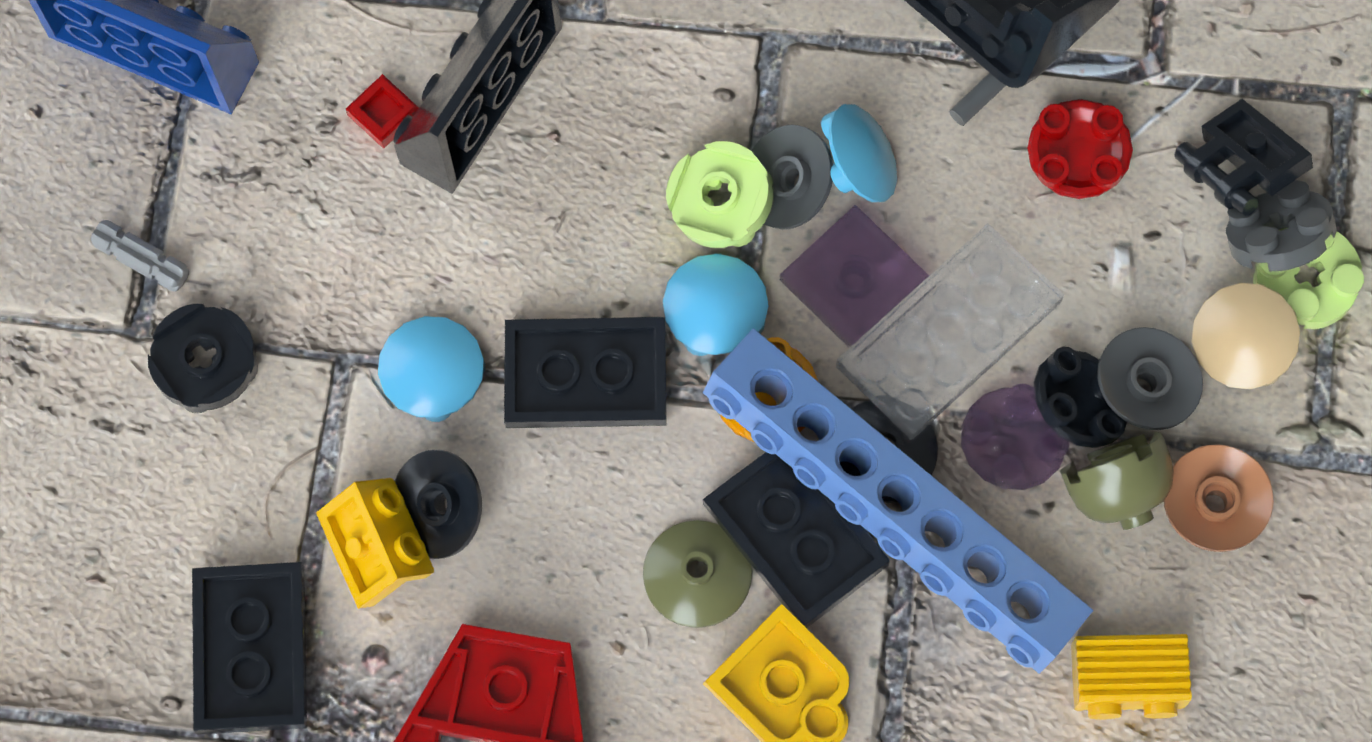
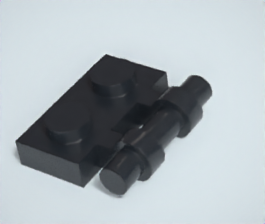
(1254, 146)

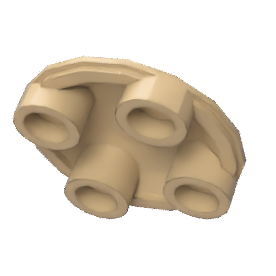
(1246, 336)

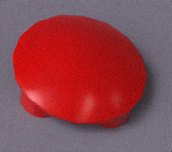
(1080, 148)

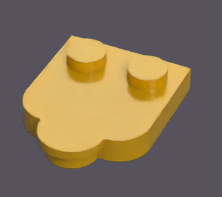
(784, 684)

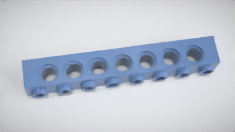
(925, 502)

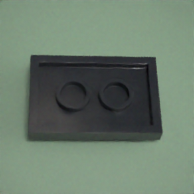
(585, 372)
(794, 538)
(249, 648)

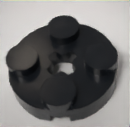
(200, 387)

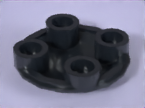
(1072, 400)

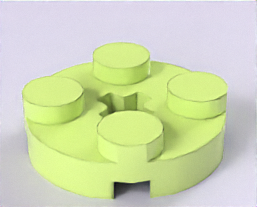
(734, 220)
(1337, 289)

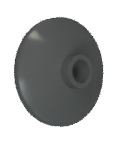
(785, 155)
(1160, 361)

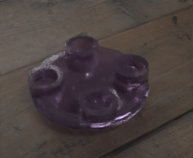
(1010, 440)

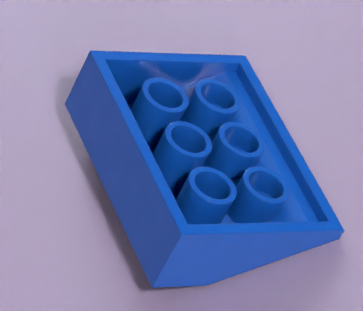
(157, 45)

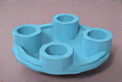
(860, 154)
(714, 304)
(431, 367)

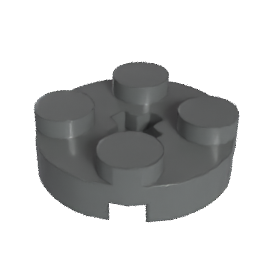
(1295, 207)

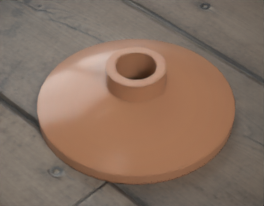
(1235, 479)

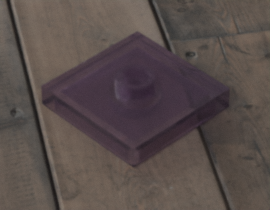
(852, 276)

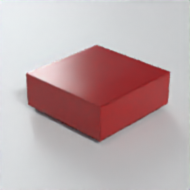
(381, 110)

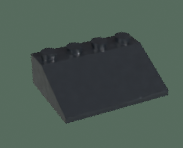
(476, 88)

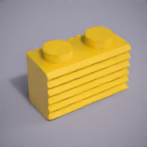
(1131, 674)

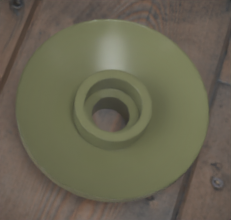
(690, 599)

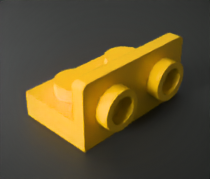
(374, 540)

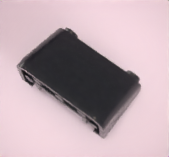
(1013, 36)

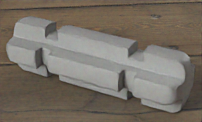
(139, 255)

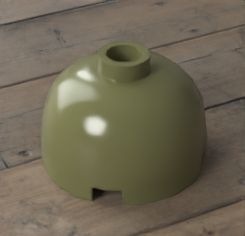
(1122, 481)

